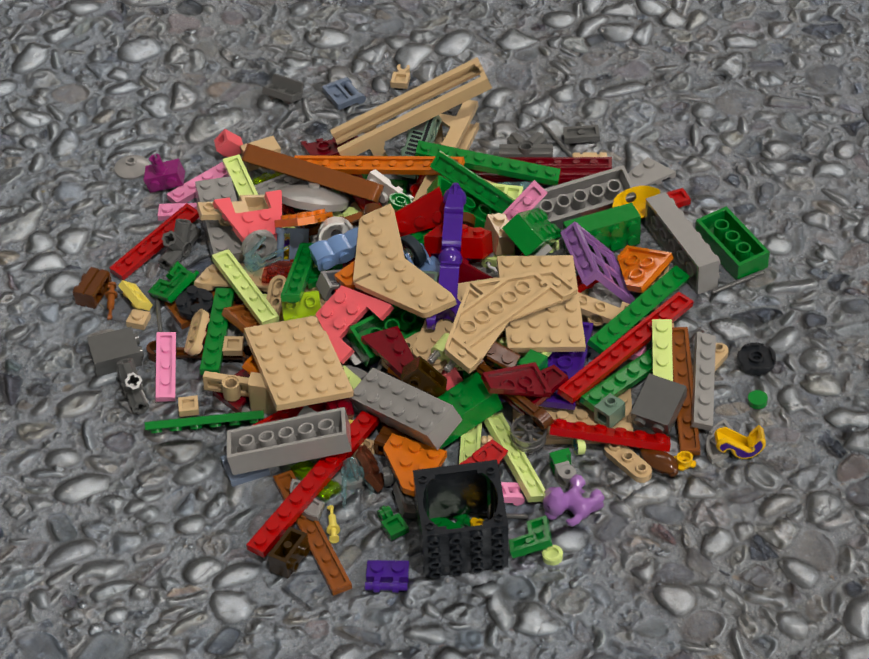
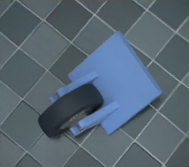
(417, 255)

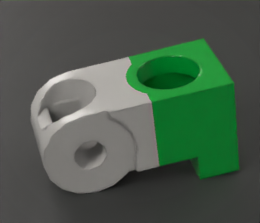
(561, 466)

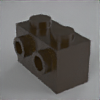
(424, 377)
(288, 552)

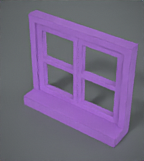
(586, 261)

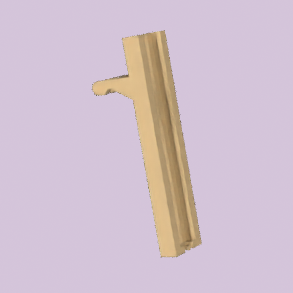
(459, 136)
(375, 138)

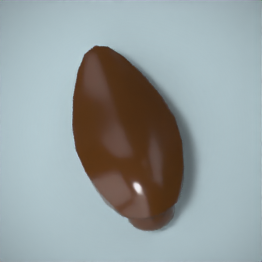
(660, 461)

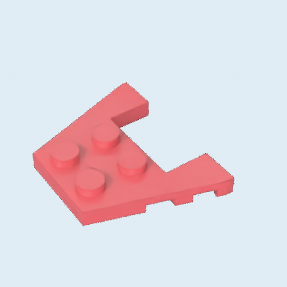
(251, 221)
(344, 310)

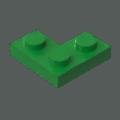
(169, 291)
(537, 538)

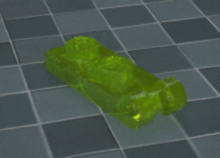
(301, 469)

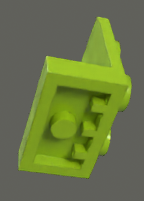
(307, 307)

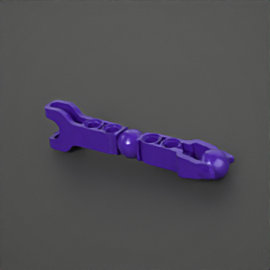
(450, 255)

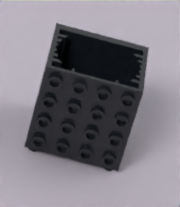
(456, 492)

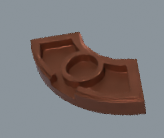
(370, 468)

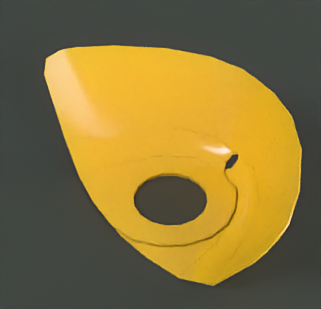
(642, 192)

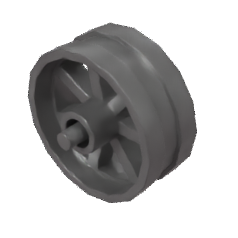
(528, 432)

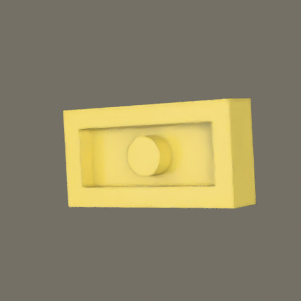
(135, 295)

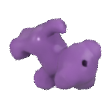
(557, 501)

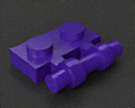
(387, 575)

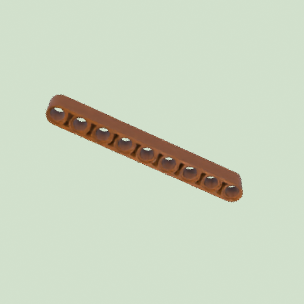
(313, 173)

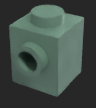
(609, 411)

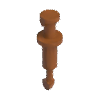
(111, 295)

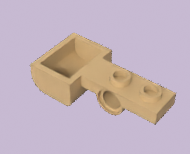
(245, 204)
(599, 311)
(235, 386)

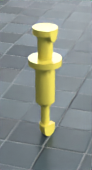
(332, 529)

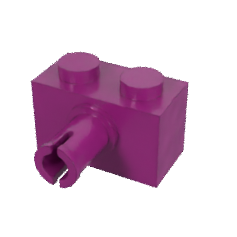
(163, 174)

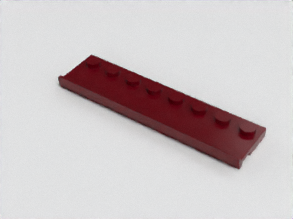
(571, 168)

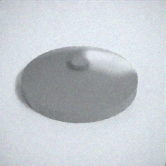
(313, 197)

